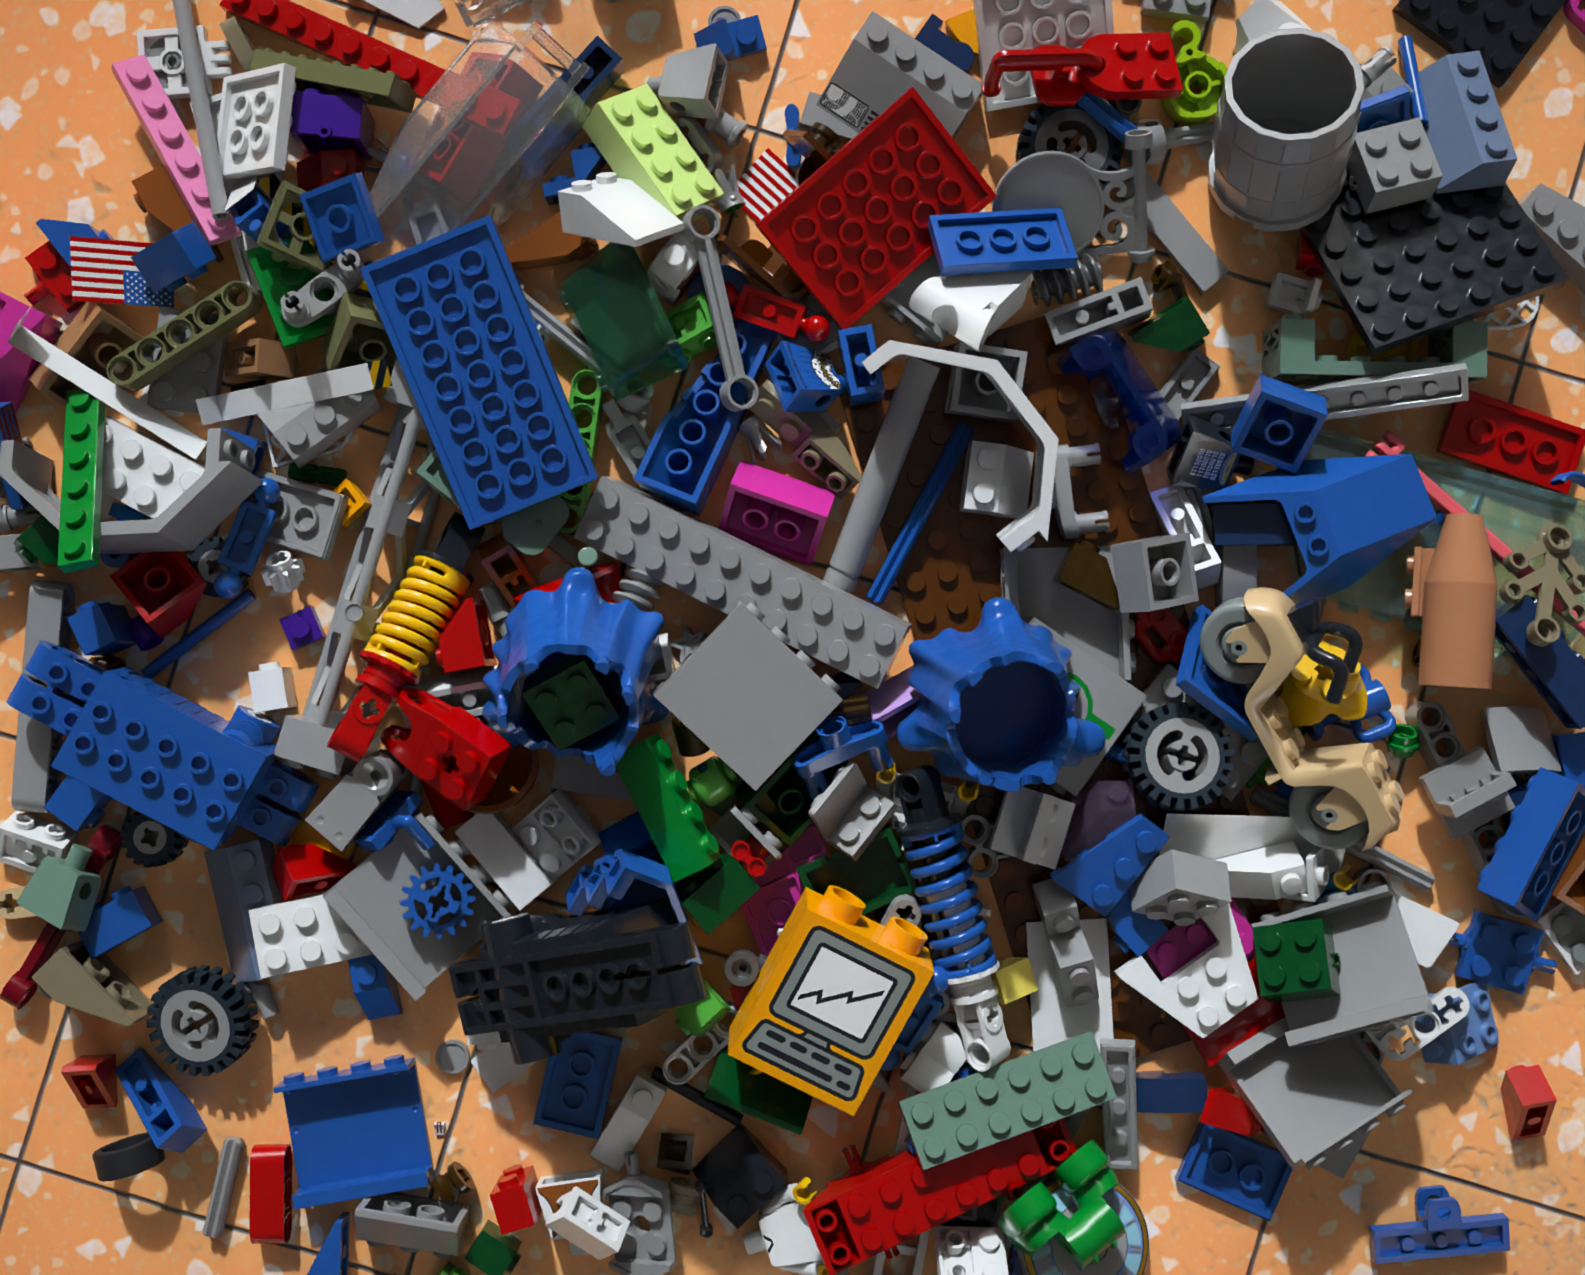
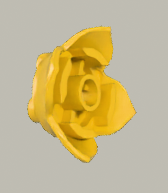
(1306, 693)

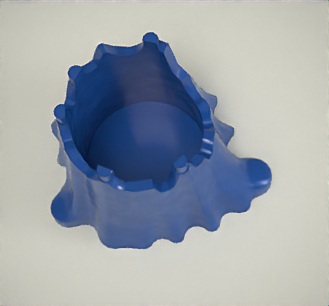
(576, 622)
(997, 703)

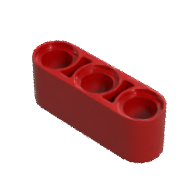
(270, 1194)

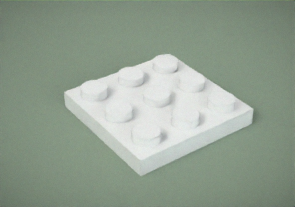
(255, 121)

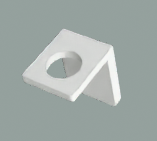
(1317, 876)

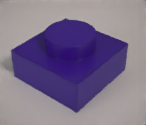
(302, 628)

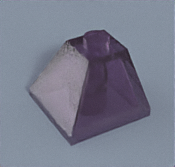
(1097, 812)

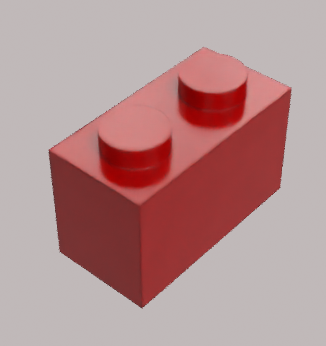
(516, 1199)

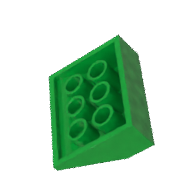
(667, 807)

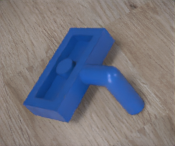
(395, 814)

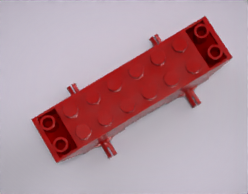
(895, 1200)

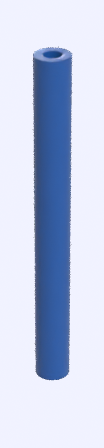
(198, 634)

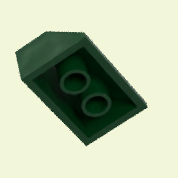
(757, 1094)

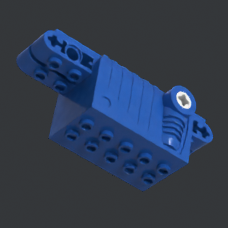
(164, 750)

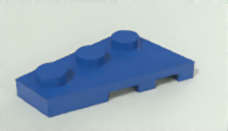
(1113, 865)

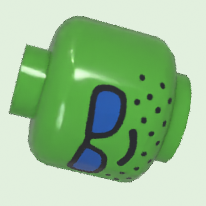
(712, 781)

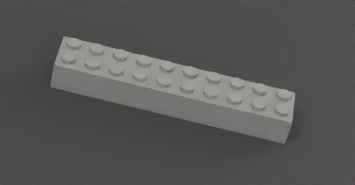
(727, 570)

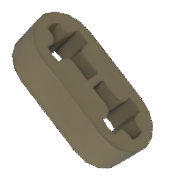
(238, 41)

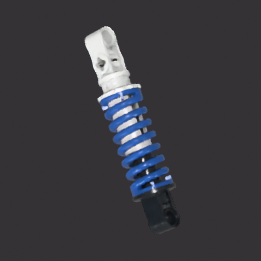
(954, 914)

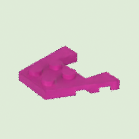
(780, 889)

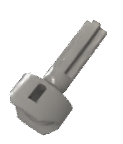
(1170, 138)

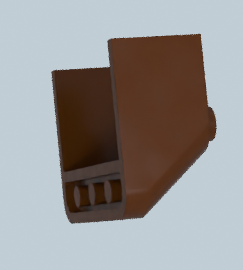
(752, 255)

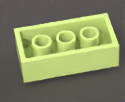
(651, 151)

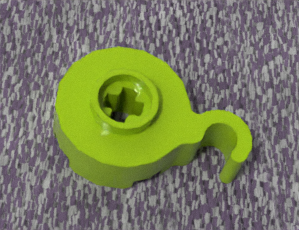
(1195, 69)

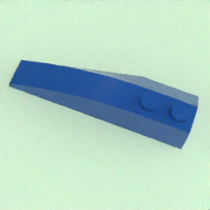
(700, 431)

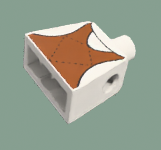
(675, 268)
(552, 1187)

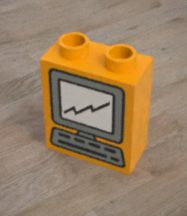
(831, 998)

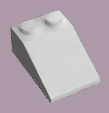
(614, 211)

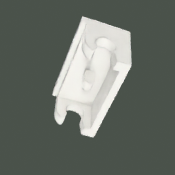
(588, 1223)

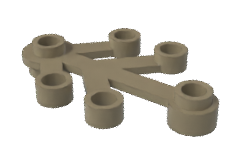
(1554, 543)

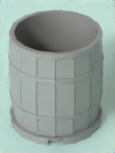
(1285, 129)

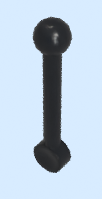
(706, 1228)

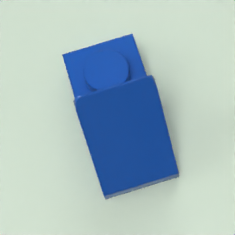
(734, 38)

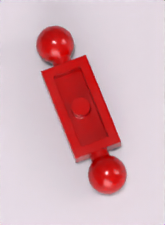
(776, 313)

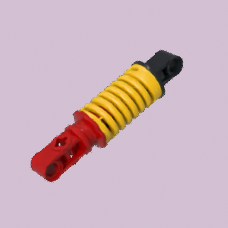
(407, 632)

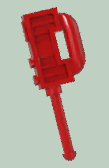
(1167, 628)

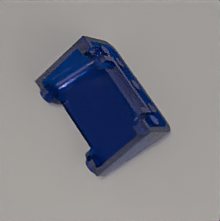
(1112, 356)

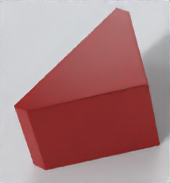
(93, 1080)

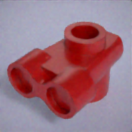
(751, 855)

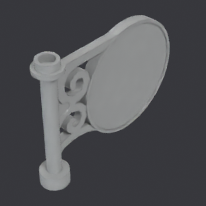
(1068, 183)

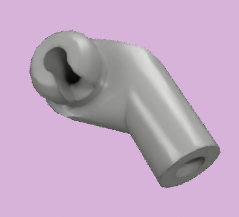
(262, 996)

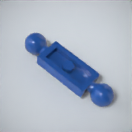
(247, 538)
(920, 1018)

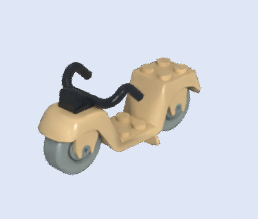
(1337, 789)

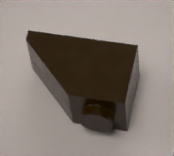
(1088, 575)

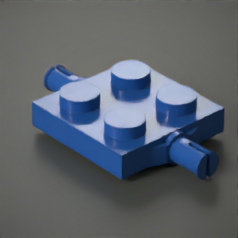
(1499, 952)

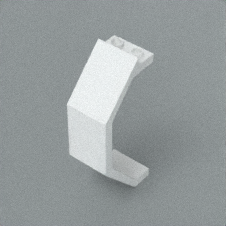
(1037, 517)

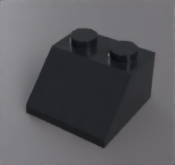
(740, 1175)

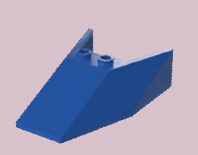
(1342, 514)

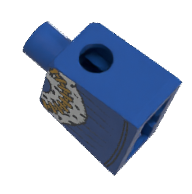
(804, 378)

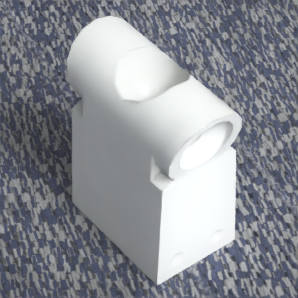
(971, 304)

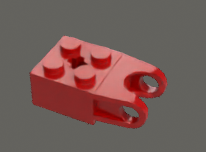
(447, 748)

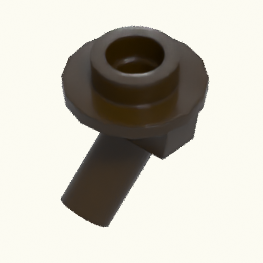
(1166, 277)

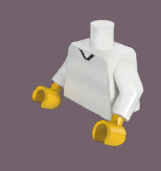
(786, 1231)

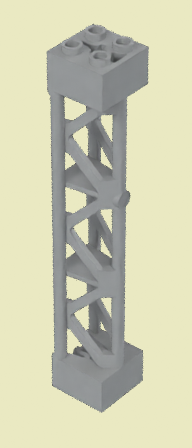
(306, 735)

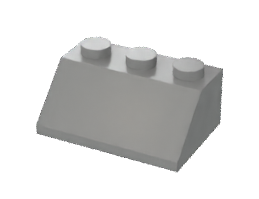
(316, 426)
(412, 1223)

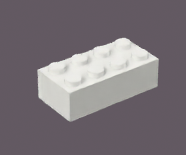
(143, 470)

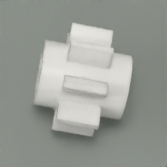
(283, 571)

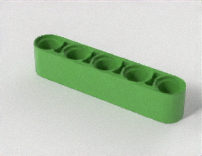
(592, 404)

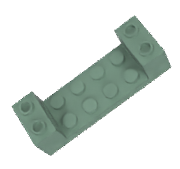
(1290, 354)

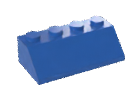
(1536, 844)

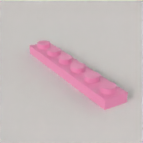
(172, 145)

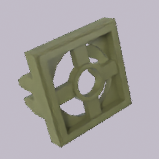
(269, 238)

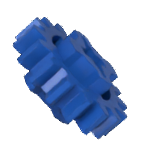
(452, 905)

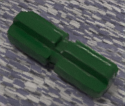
(311, 473)

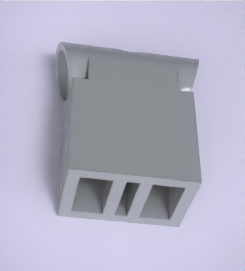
(358, 798)

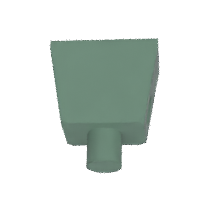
(63, 890)

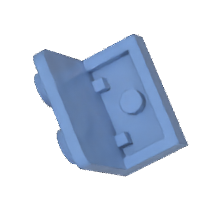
(1467, 1037)

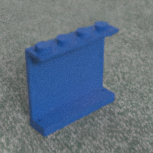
(357, 1131)

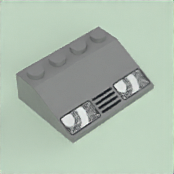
(884, 66)

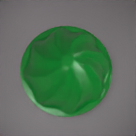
(1403, 741)

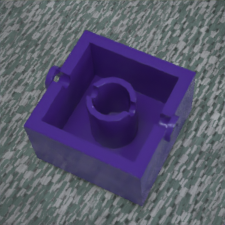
(331, 122)

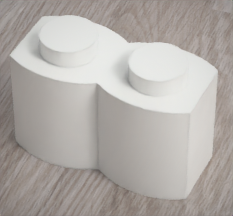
(935, 1058)

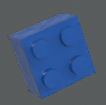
(1278, 423)

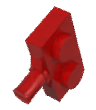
(53, 276)

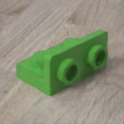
(693, 326)

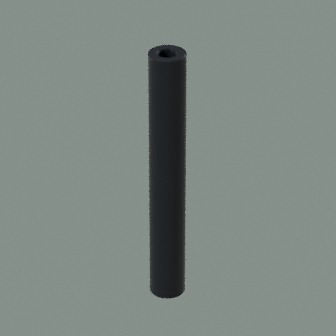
(697, 1096)

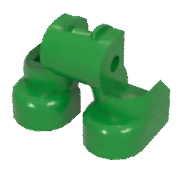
(1085, 1233)

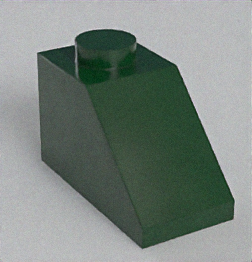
(1172, 328)
(39, 544)

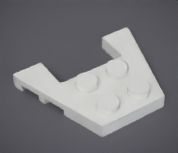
(1207, 987)

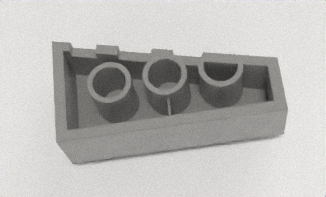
(1560, 227)

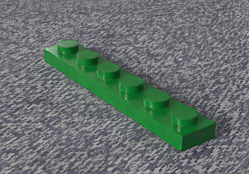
(81, 482)

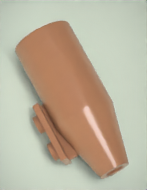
(1457, 603)

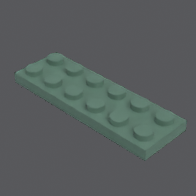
(1006, 1100)

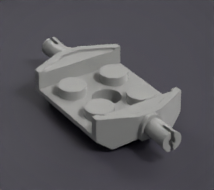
(646, 1196)

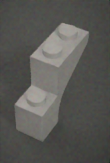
(1067, 942)

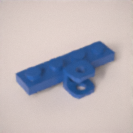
(1439, 1231)

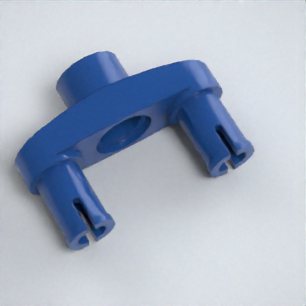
(837, 744)

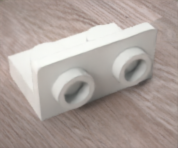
(29, 840)

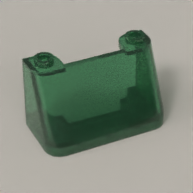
(622, 321)

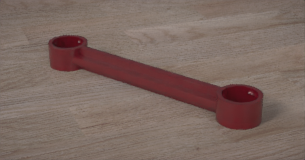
(21, 986)

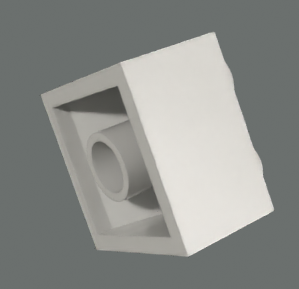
(996, 479)

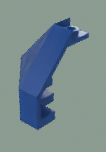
(624, 881)

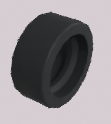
(127, 1157)

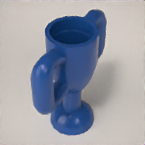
(1377, 704)

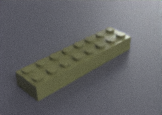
(333, 78)

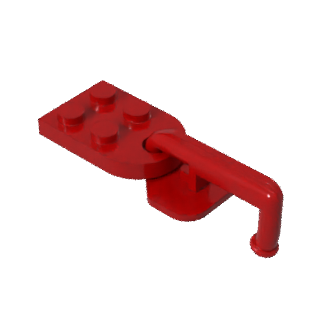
(1105, 65)

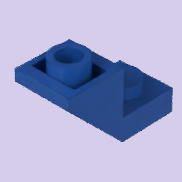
(586, 163)

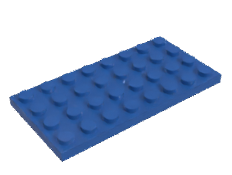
(479, 372)

